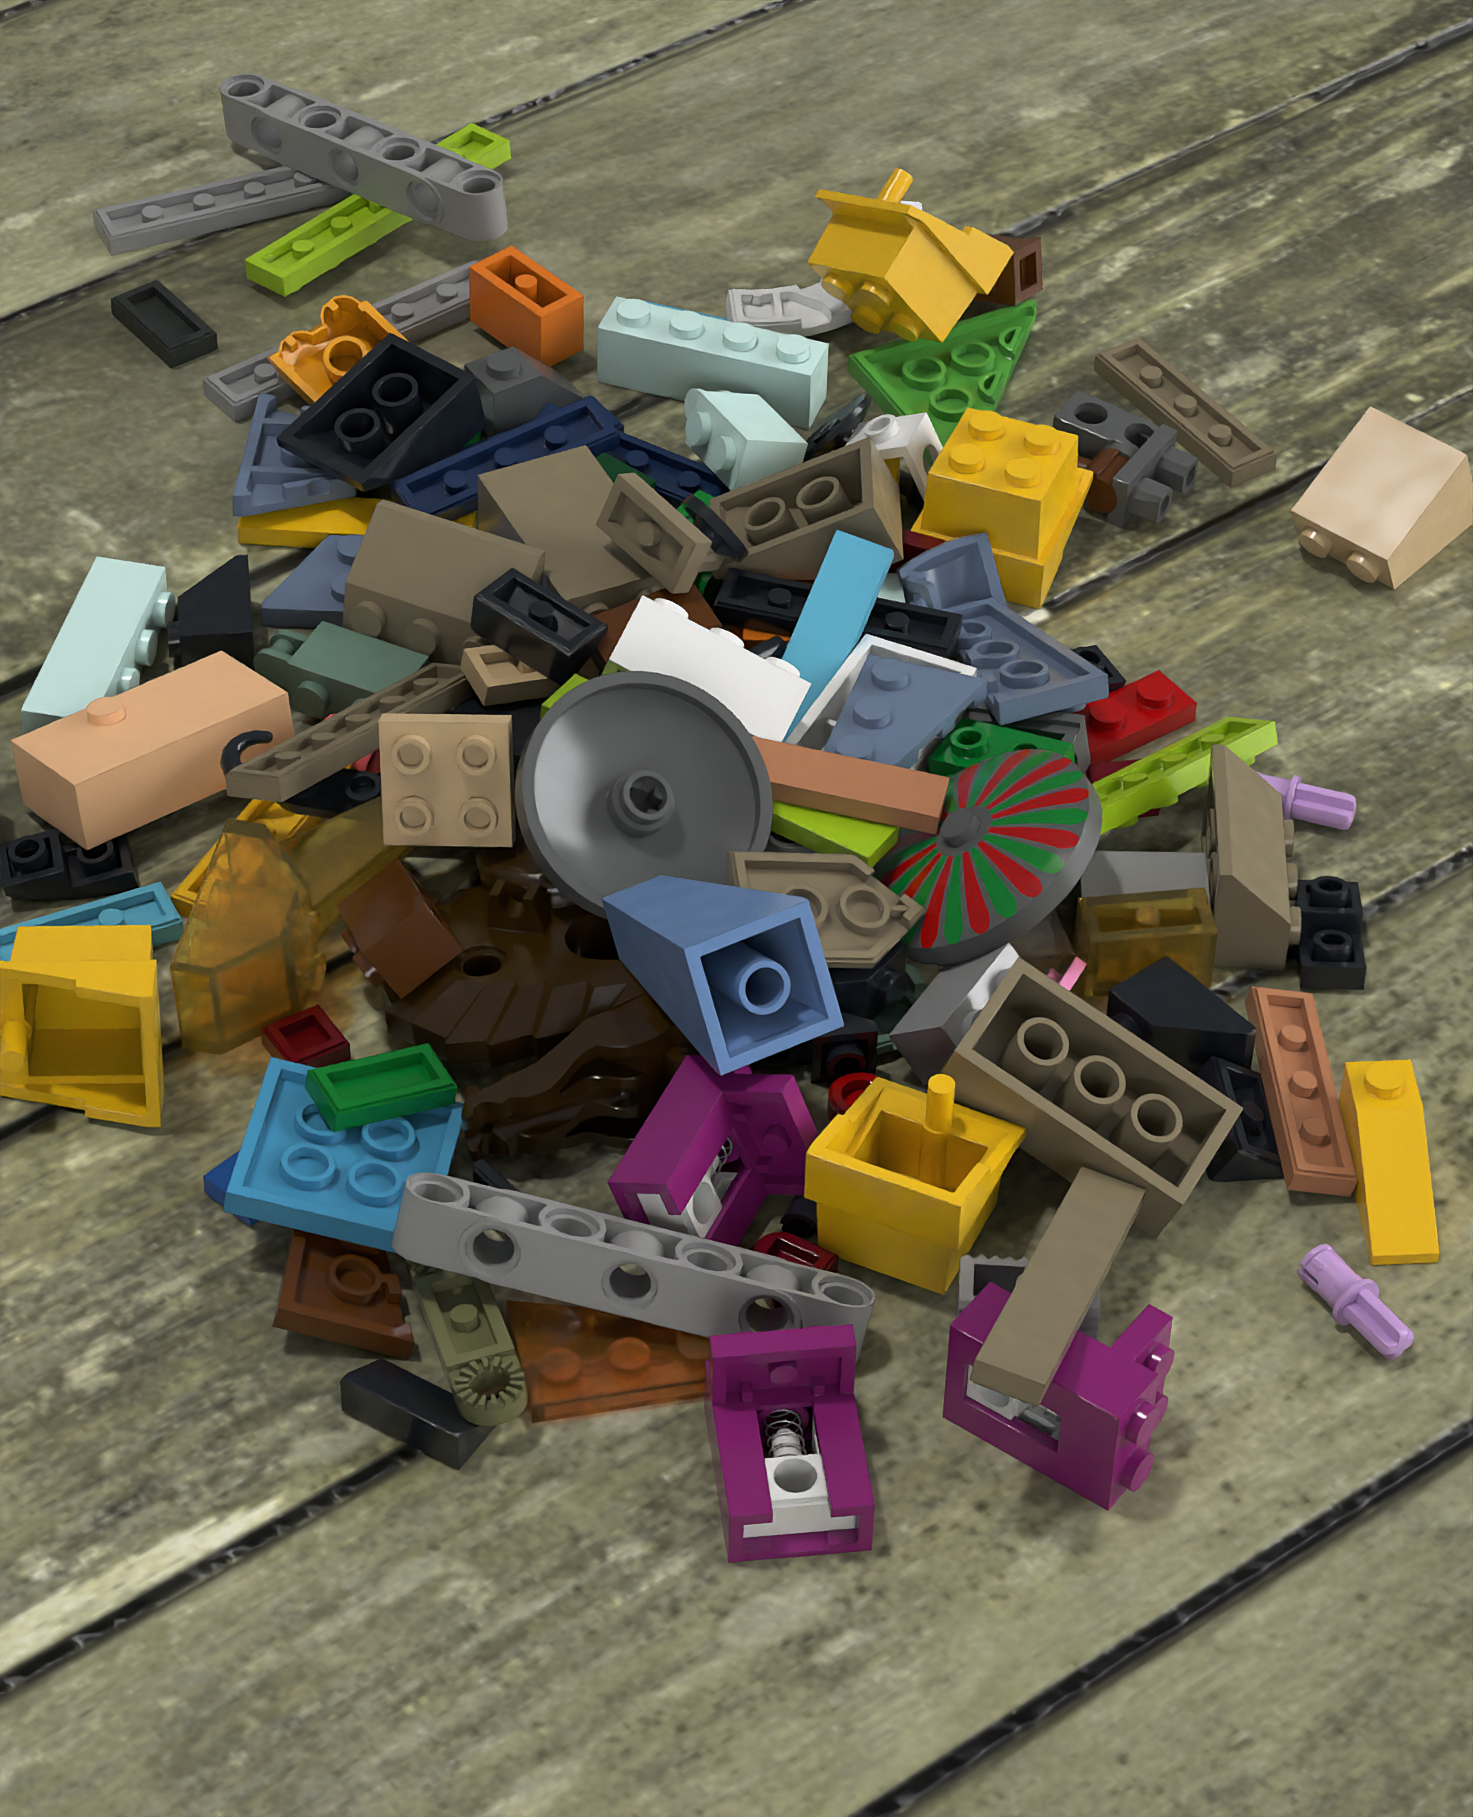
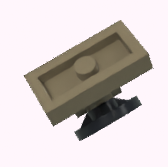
(662, 537)

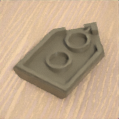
(851, 909)

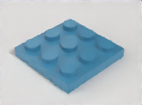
(330, 1181)

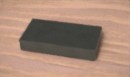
(164, 323)

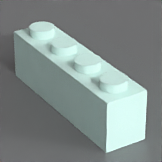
(679, 350)
(102, 640)

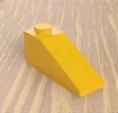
(1390, 1161)

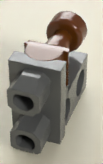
(1130, 459)

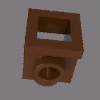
(1021, 274)

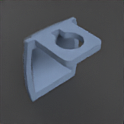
(952, 574)

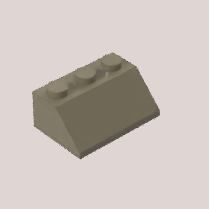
(420, 579)
(1248, 866)

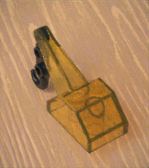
(268, 904)

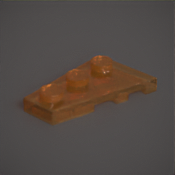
(601, 1361)

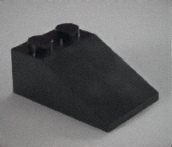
(388, 416)

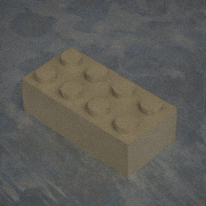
(1089, 1093)

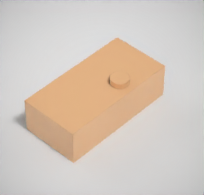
(146, 748)

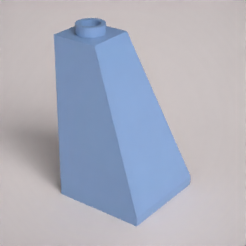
(727, 965)

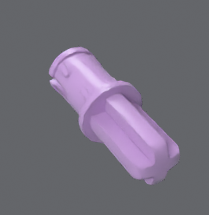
(1313, 803)
(1354, 1301)

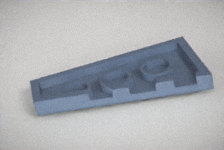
(1023, 664)

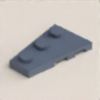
(901, 709)

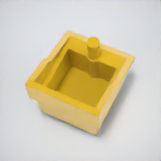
(901, 264)
(1017, 488)
(83, 1021)
(908, 1180)

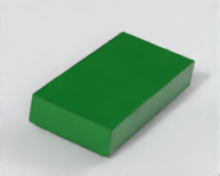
(380, 1087)

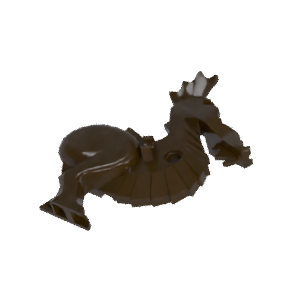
(546, 986)

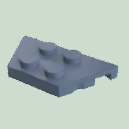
(274, 477)
(315, 587)

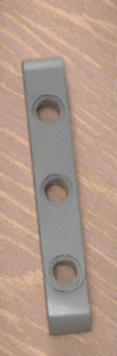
(365, 157)
(578, 1255)

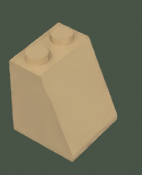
(1386, 501)

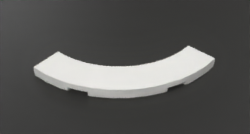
(790, 308)

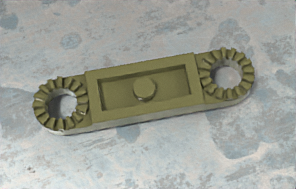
(470, 1343)

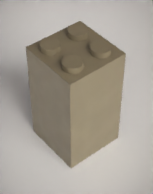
(555, 509)

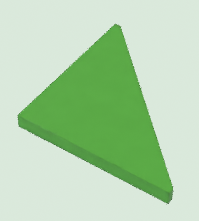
(947, 376)

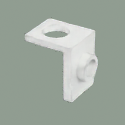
(904, 438)

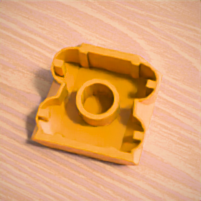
(321, 356)

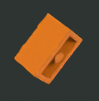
(526, 306)

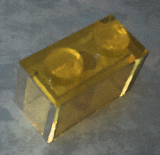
(1133, 930)

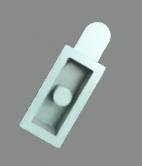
(740, 436)

